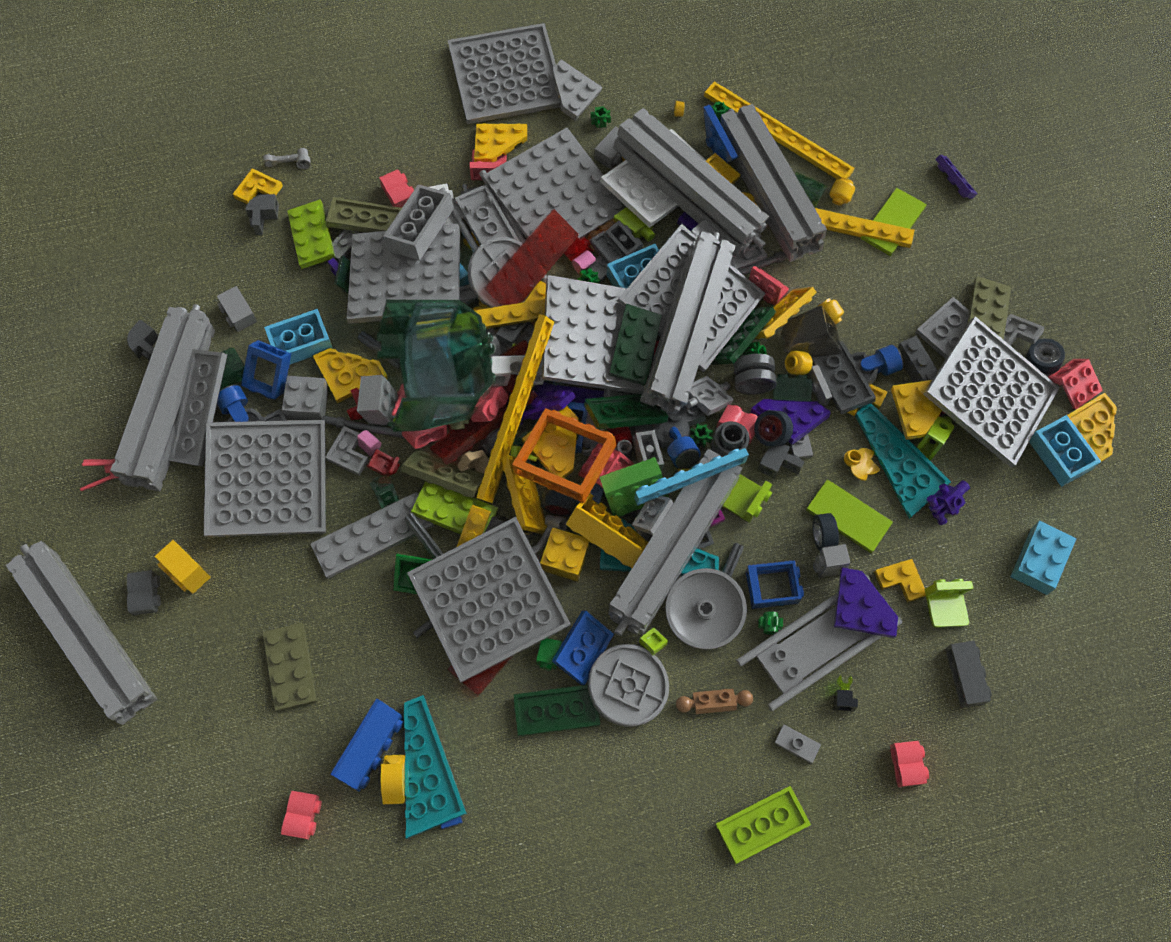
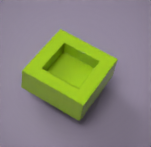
(653, 641)

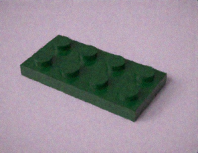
(744, 335)
(635, 344)
(623, 412)
(554, 711)

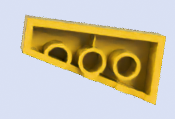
(607, 531)

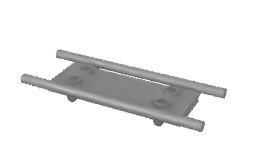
(484, 217)
(807, 651)

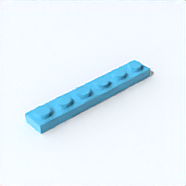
(697, 473)

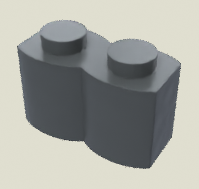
(142, 592)

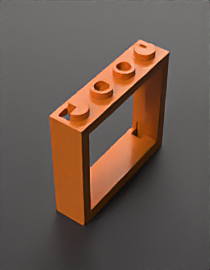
(552, 481)

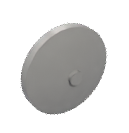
(706, 609)

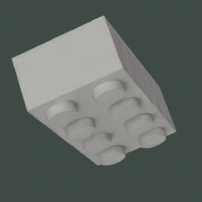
(418, 222)

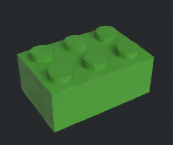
(623, 483)

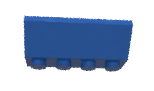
(367, 746)

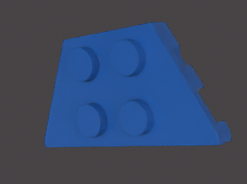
(716, 136)

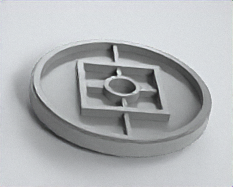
(487, 262)
(628, 685)

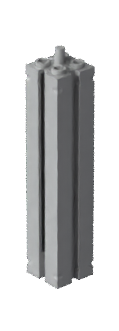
(690, 181)
(773, 184)
(688, 323)
(152, 422)
(670, 549)
(81, 632)

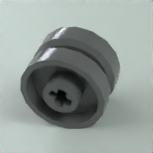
(755, 374)

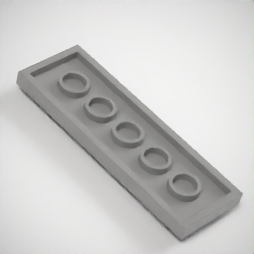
(197, 406)
(366, 537)

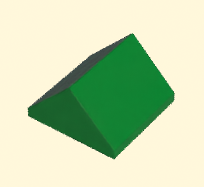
(404, 564)

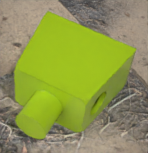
(637, 226)
(939, 432)

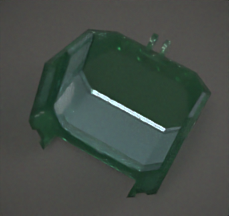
(441, 360)

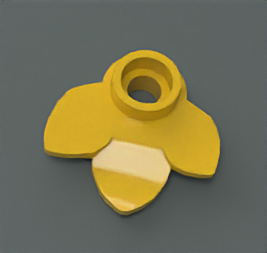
(863, 464)

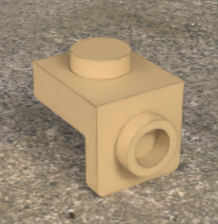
(474, 460)

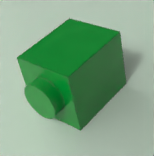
(546, 653)

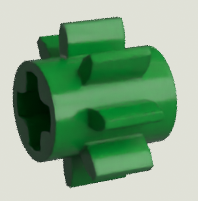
(719, 108)
(600, 117)
(589, 274)
(755, 348)
(701, 429)
(770, 623)

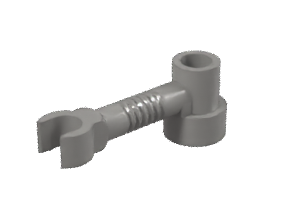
(302, 159)
(623, 446)
(550, 521)

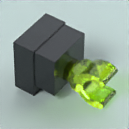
(844, 697)

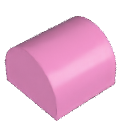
(583, 261)
(368, 442)

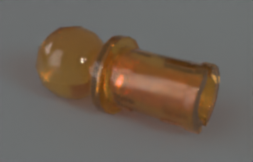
(604, 227)

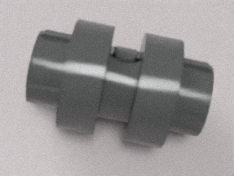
(729, 437)

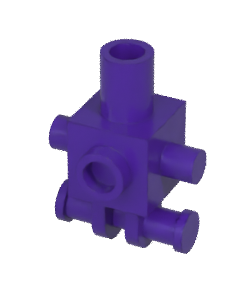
(947, 500)

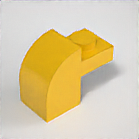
(393, 779)

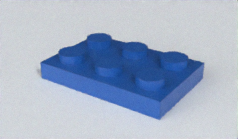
(582, 647)

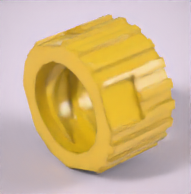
(678, 109)

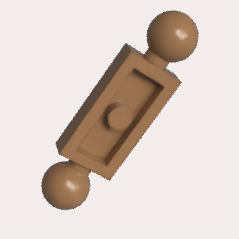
(714, 701)

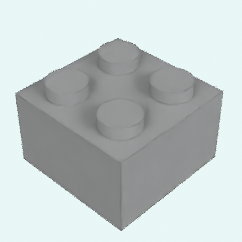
(305, 398)
(376, 400)

